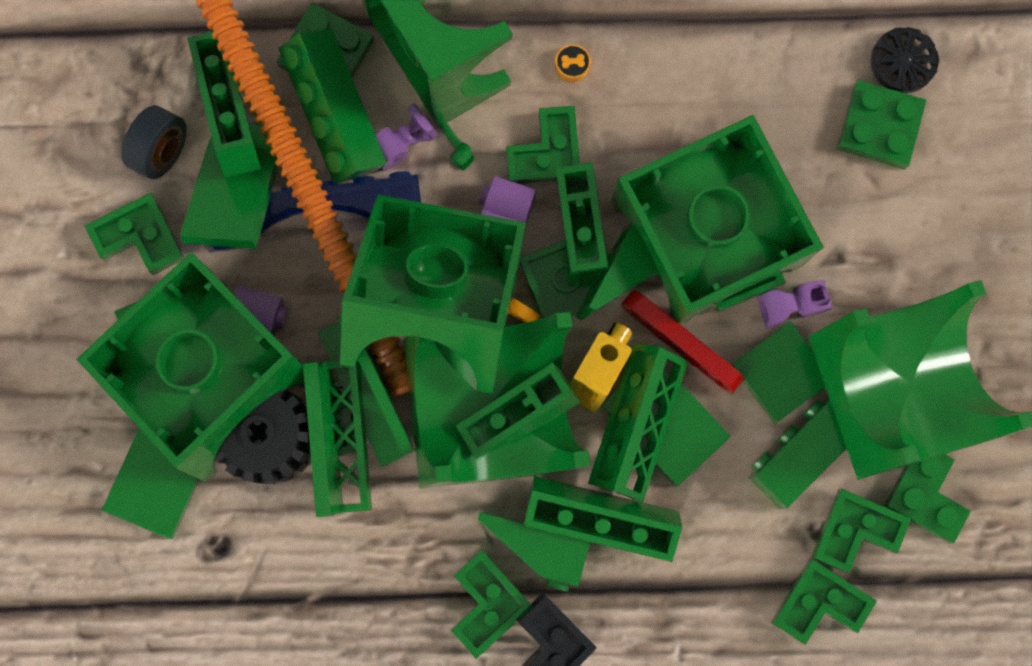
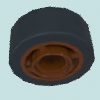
(153, 142)

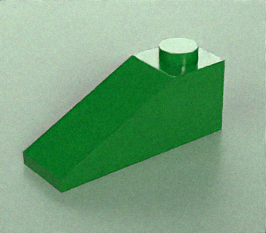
(582, 218)
(628, 266)
(519, 411)
(548, 554)

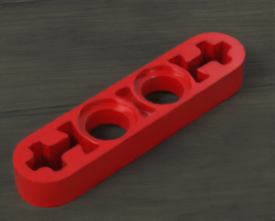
(682, 341)

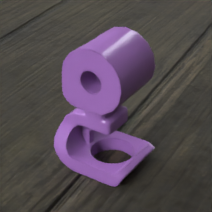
(395, 144)
(807, 299)

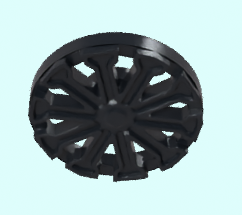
(904, 60)

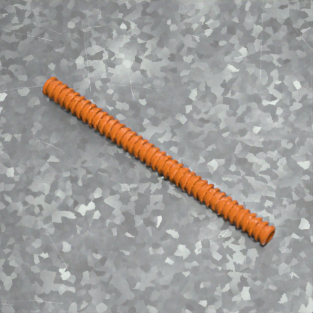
(295, 167)

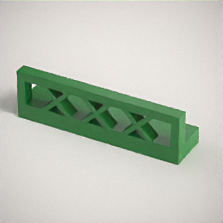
(633, 418)
(382, 421)
(324, 442)

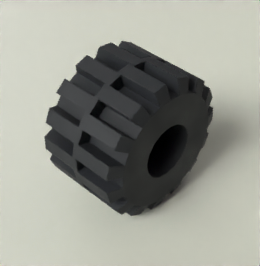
(279, 454)

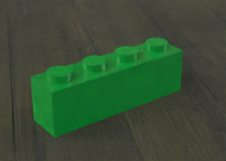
(332, 105)
(223, 108)
(801, 456)
(603, 519)

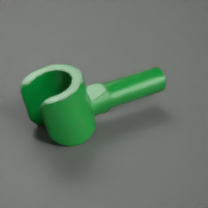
(462, 155)

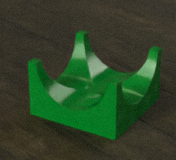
(439, 56)
(717, 217)
(433, 278)
(190, 365)
(909, 384)
(446, 394)

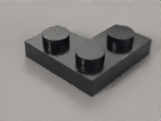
(559, 638)

